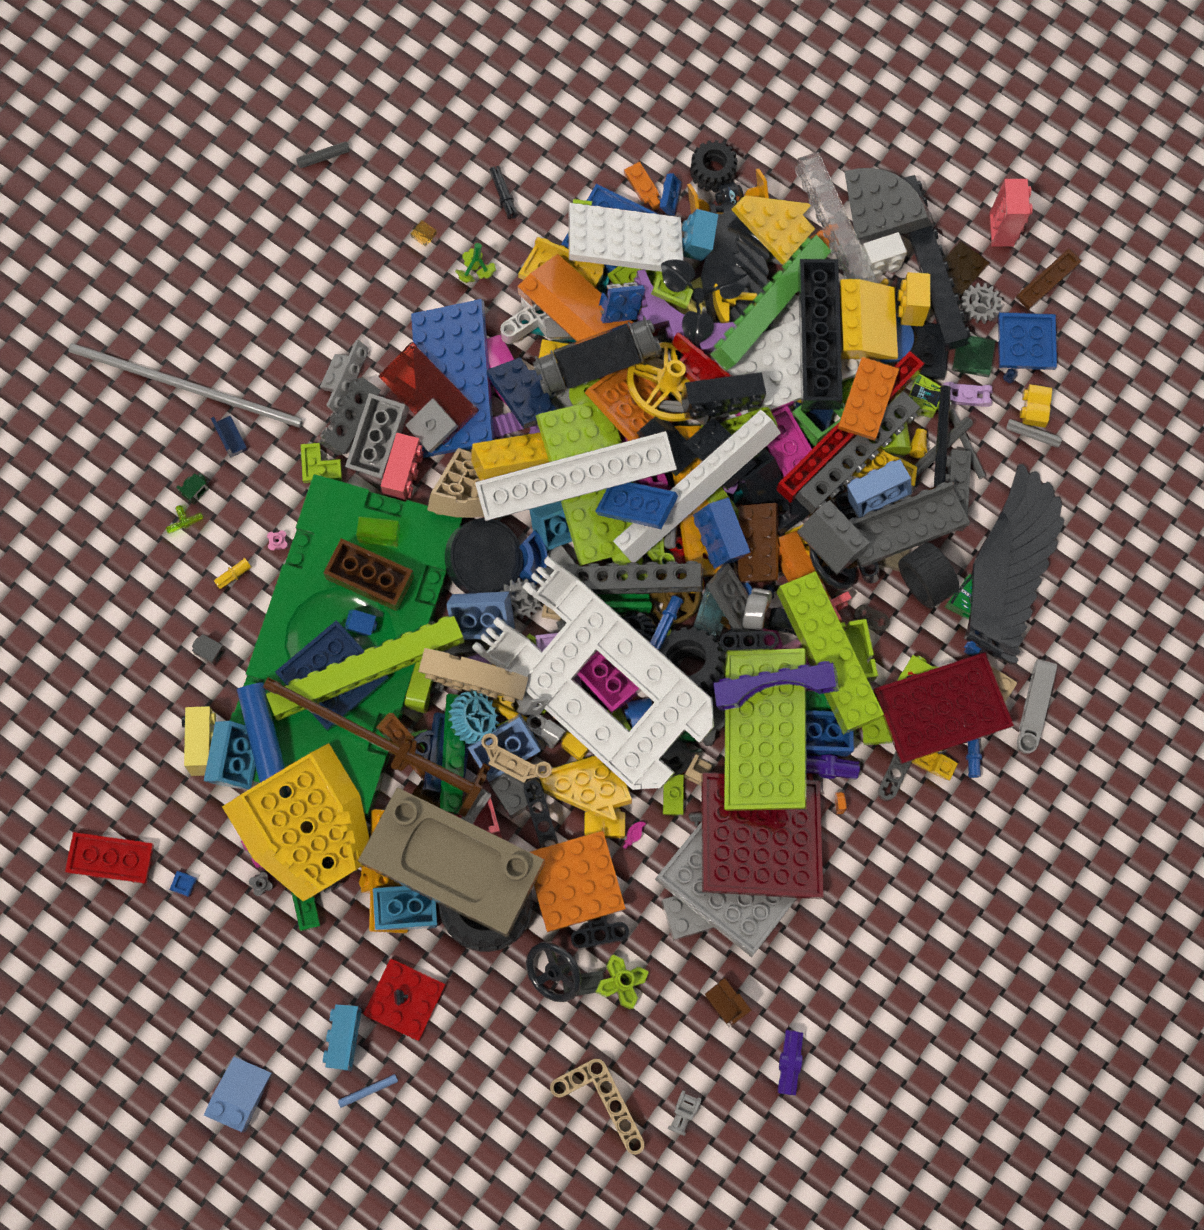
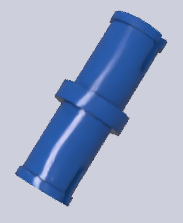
(974, 759)

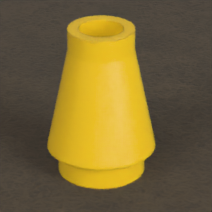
(919, 444)

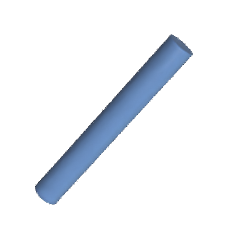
(367, 1091)

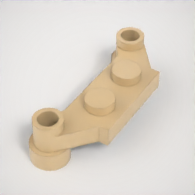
(511, 763)

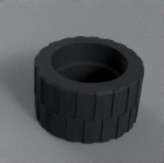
(929, 575)

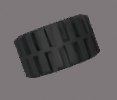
(713, 152)

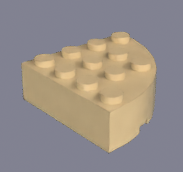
(456, 489)
(472, 675)

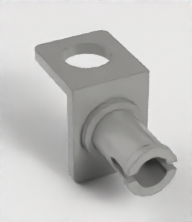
(530, 706)

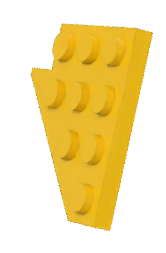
(775, 223)
(589, 787)

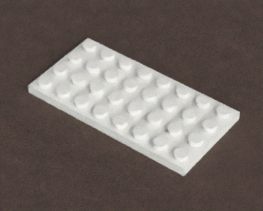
(778, 358)

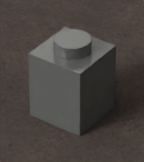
(208, 649)

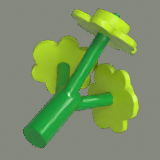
(473, 261)

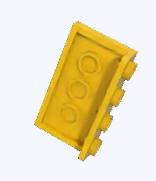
(545, 250)

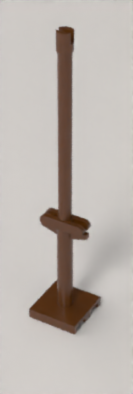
(405, 753)

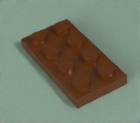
(760, 531)

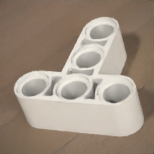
(520, 330)

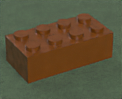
(369, 574)

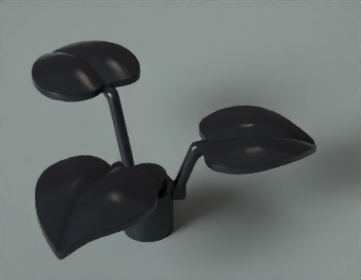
(676, 277)

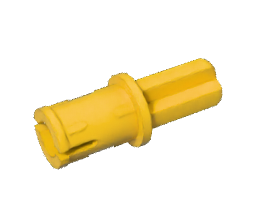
(232, 573)

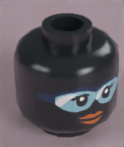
(729, 193)

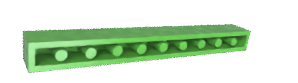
(766, 305)

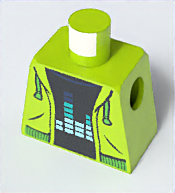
(926, 395)

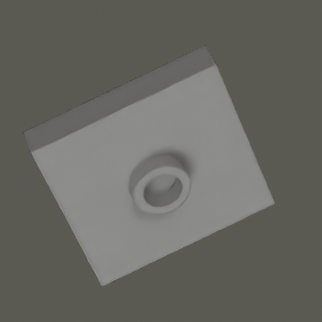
(431, 425)

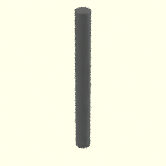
(967, 446)

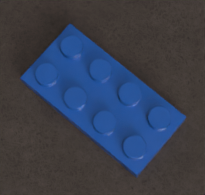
(637, 504)

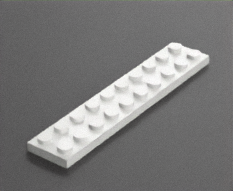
(575, 476)

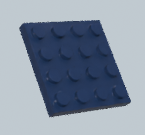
(329, 647)

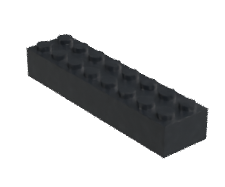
(820, 334)

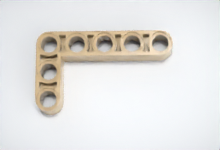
(607, 1098)

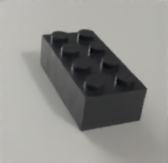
(723, 395)

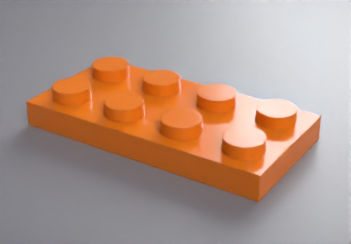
(868, 398)

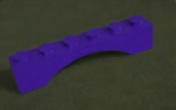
(734, 693)

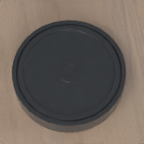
(483, 556)

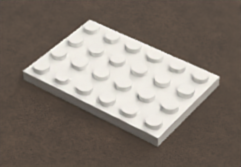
(623, 237)

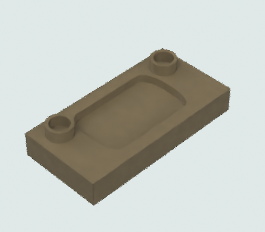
(452, 862)

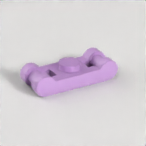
(968, 394)

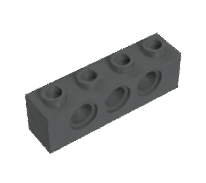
(329, 436)

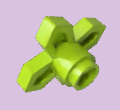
(612, 985)

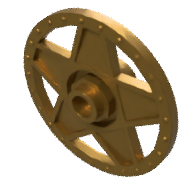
(687, 605)

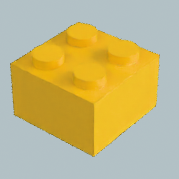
(914, 299)

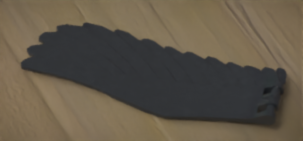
(737, 248)
(1011, 565)

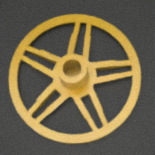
(669, 380)

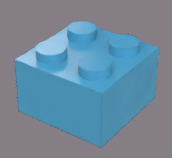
(699, 234)

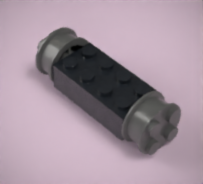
(597, 356)

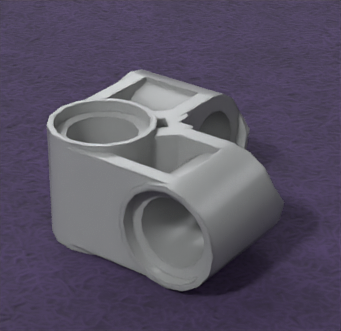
(548, 732)

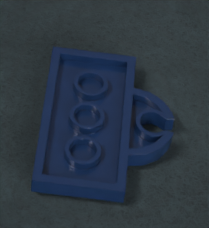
(521, 391)
(433, 745)

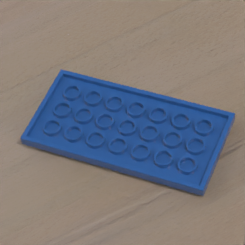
(457, 345)

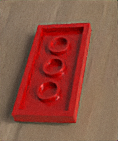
(109, 858)

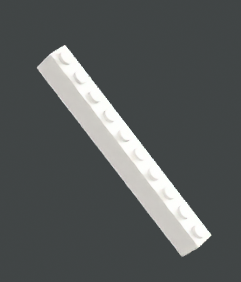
(702, 482)

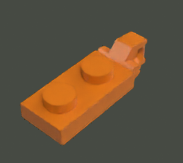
(643, 185)

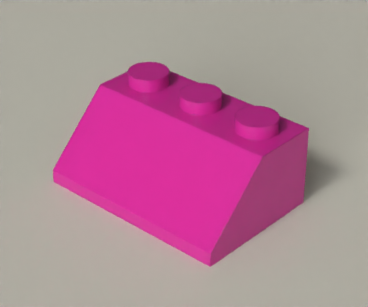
(607, 682)

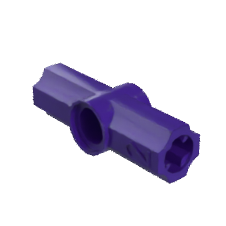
(831, 767)
(790, 1062)

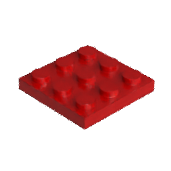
(416, 1010)

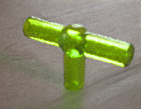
(184, 521)

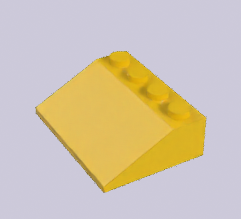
(867, 320)

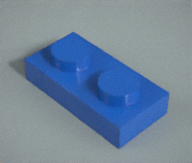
(670, 194)

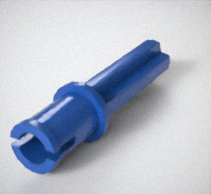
(668, 617)

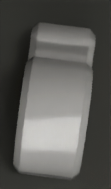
(755, 609)

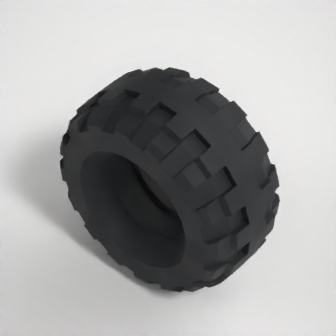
(480, 938)

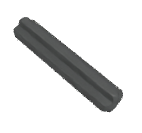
(323, 154)

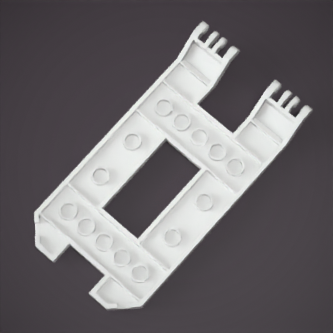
(592, 628)

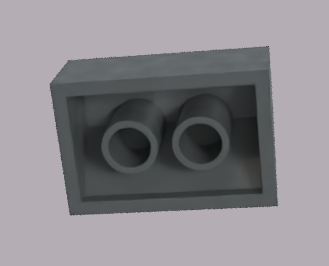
(833, 537)

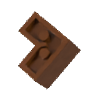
(727, 1003)

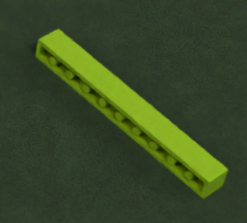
(368, 666)

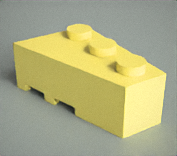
(198, 738)

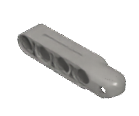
(1036, 706)

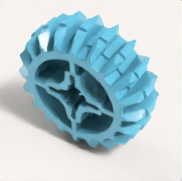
(472, 716)

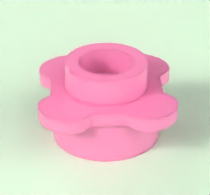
(281, 544)

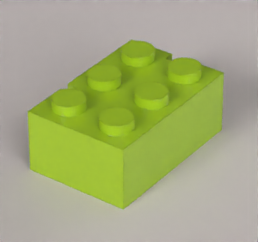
(859, 638)

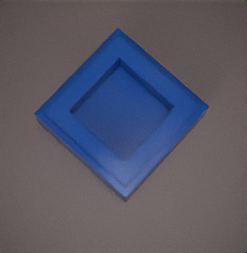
(183, 883)

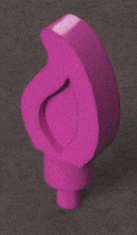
(634, 834)

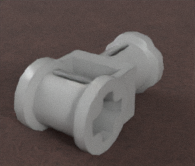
(685, 1112)

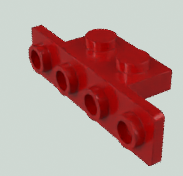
(697, 364)

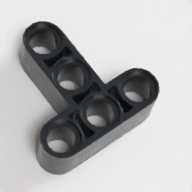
(595, 926)

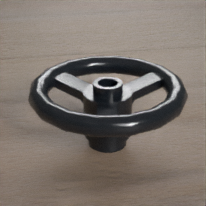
(825, 572)
(555, 970)

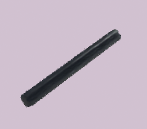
(942, 435)

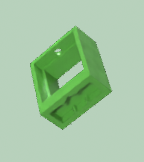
(809, 429)

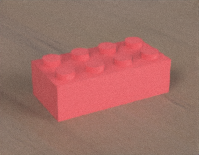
(1010, 212)

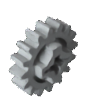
(981, 299)
(521, 600)

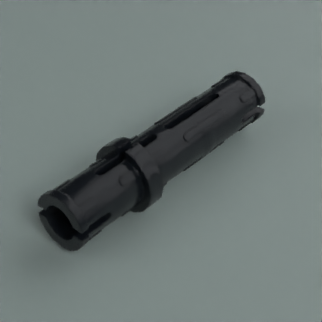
(506, 199)

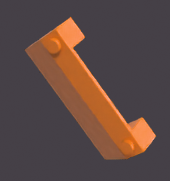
(566, 298)

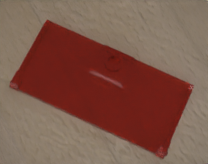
(418, 380)

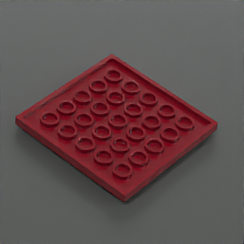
(761, 849)

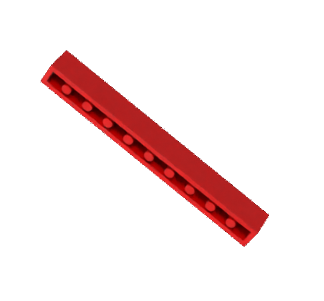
(838, 439)

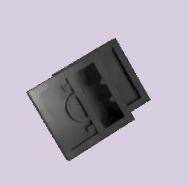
(707, 440)

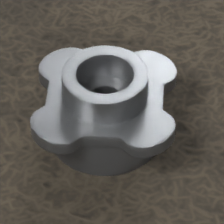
(258, 890)

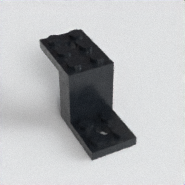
(761, 485)

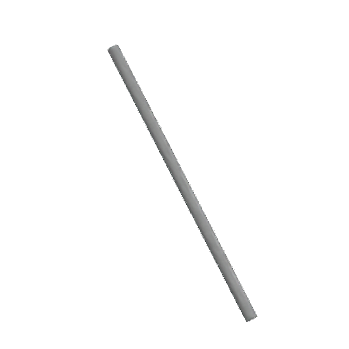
(185, 385)

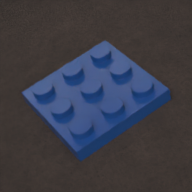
(1027, 341)

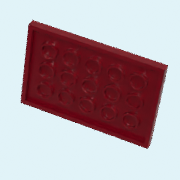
(943, 708)

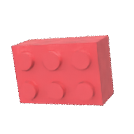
(402, 467)

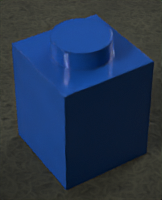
(360, 623)

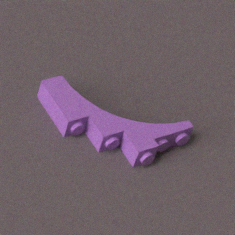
(664, 315)

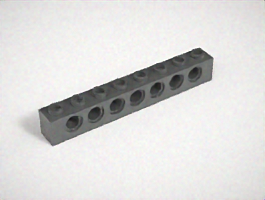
(812, 499)
(692, 582)

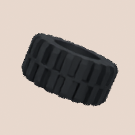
(700, 644)

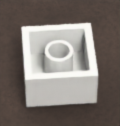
(885, 254)

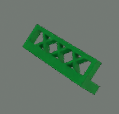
(627, 602)

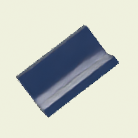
(230, 436)

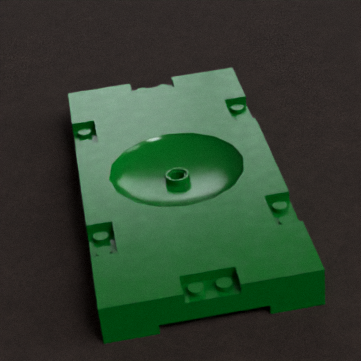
(309, 603)

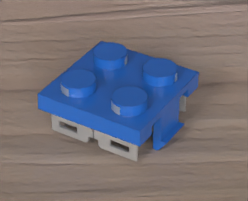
(622, 302)

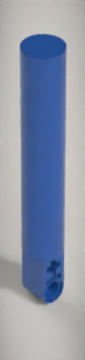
(261, 733)

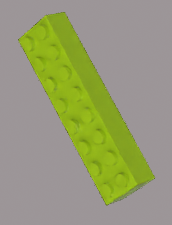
(825, 640)

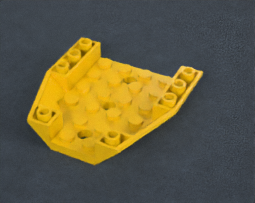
(273, 823)

